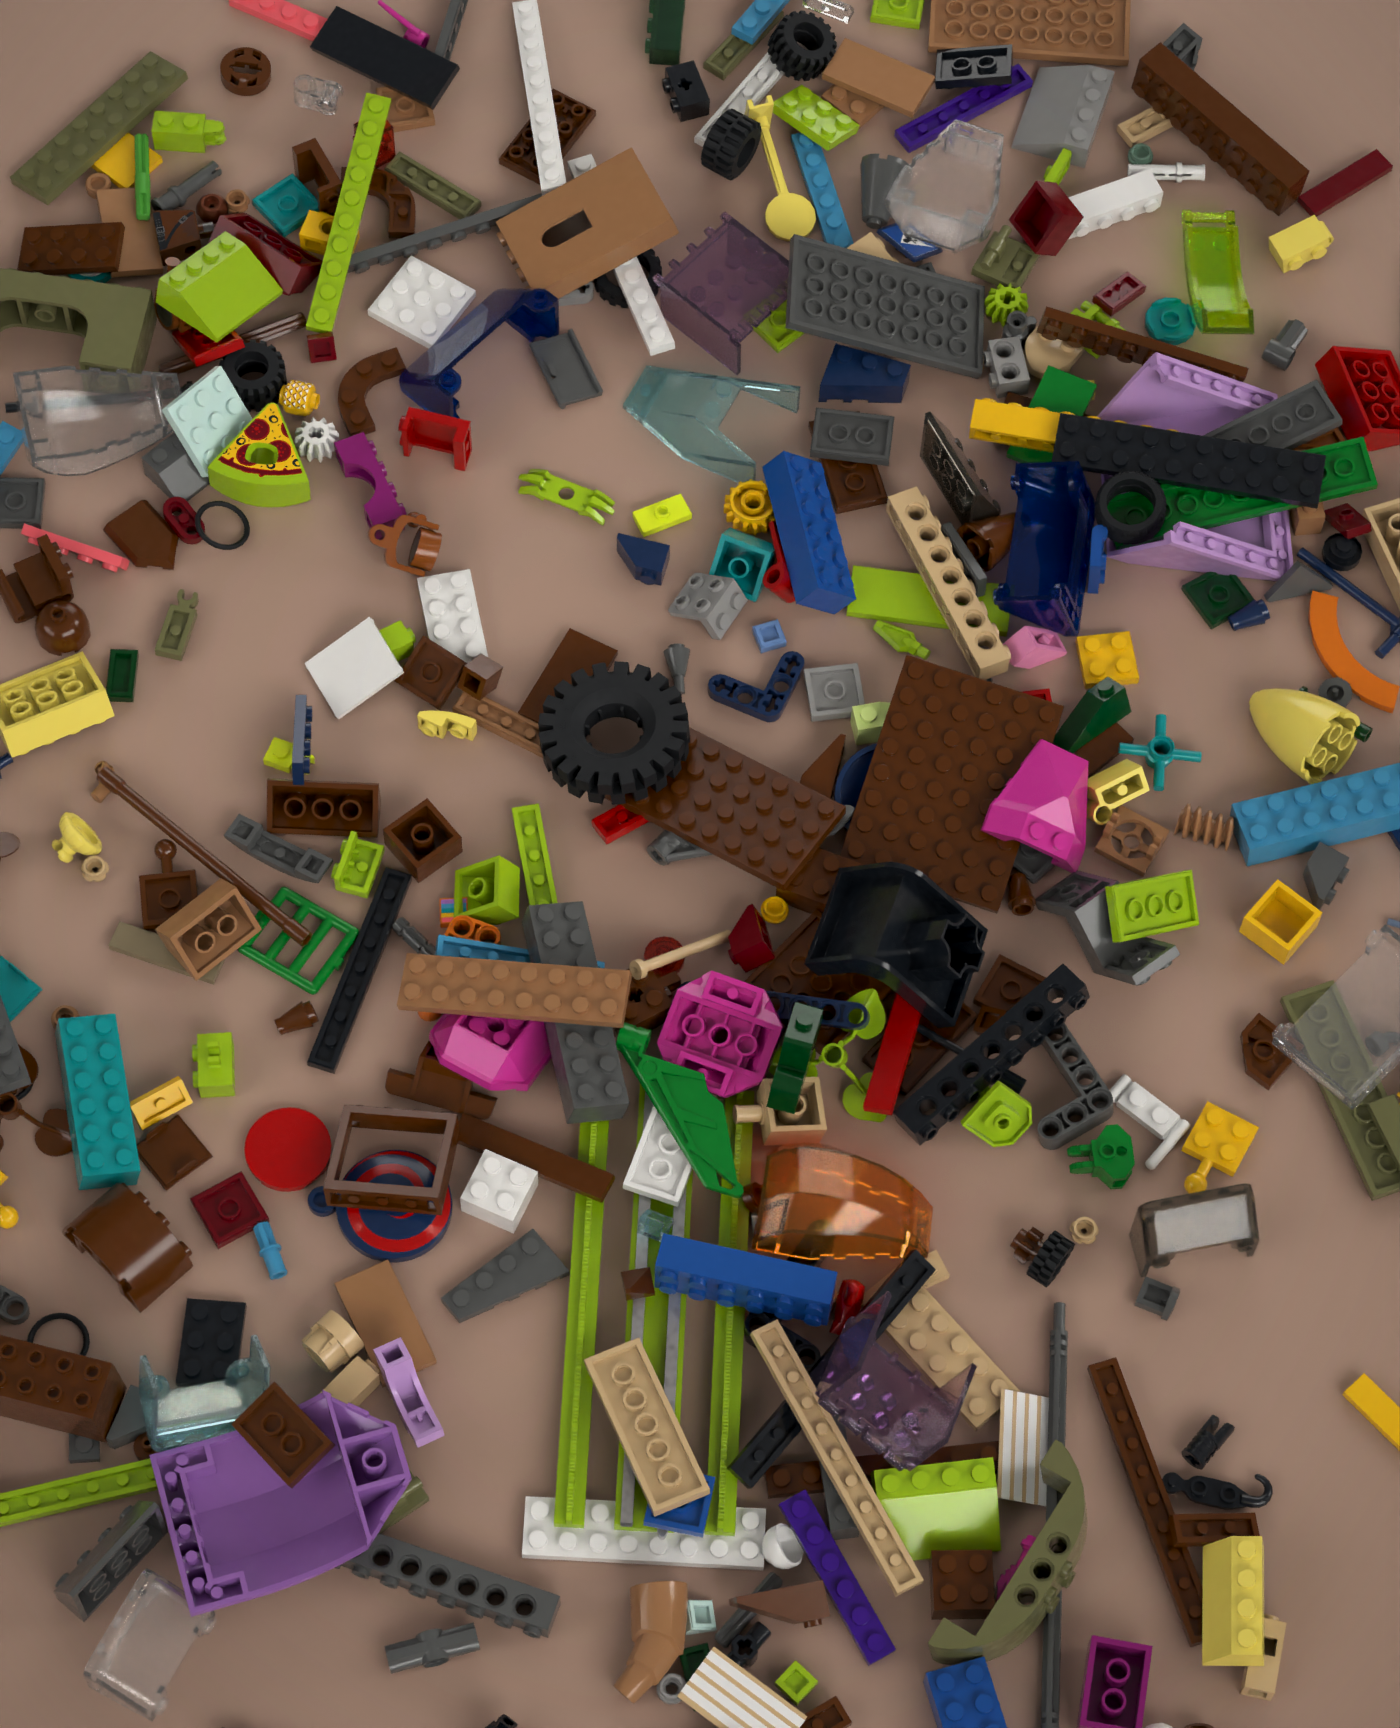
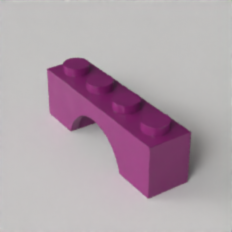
(358, 460)

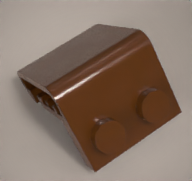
(36, 582)

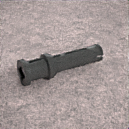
(177, 195)

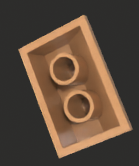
(209, 928)

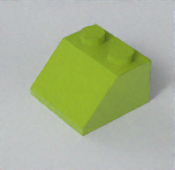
(490, 889)

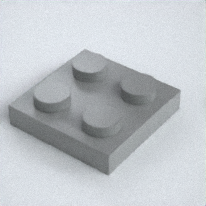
(833, 691)

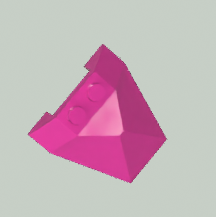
(1045, 805)

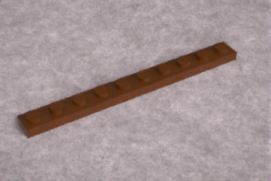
(1149, 1494)

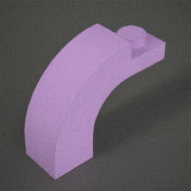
(407, 1392)

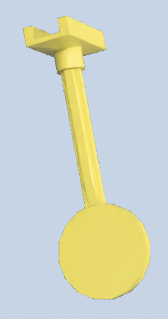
(788, 211)

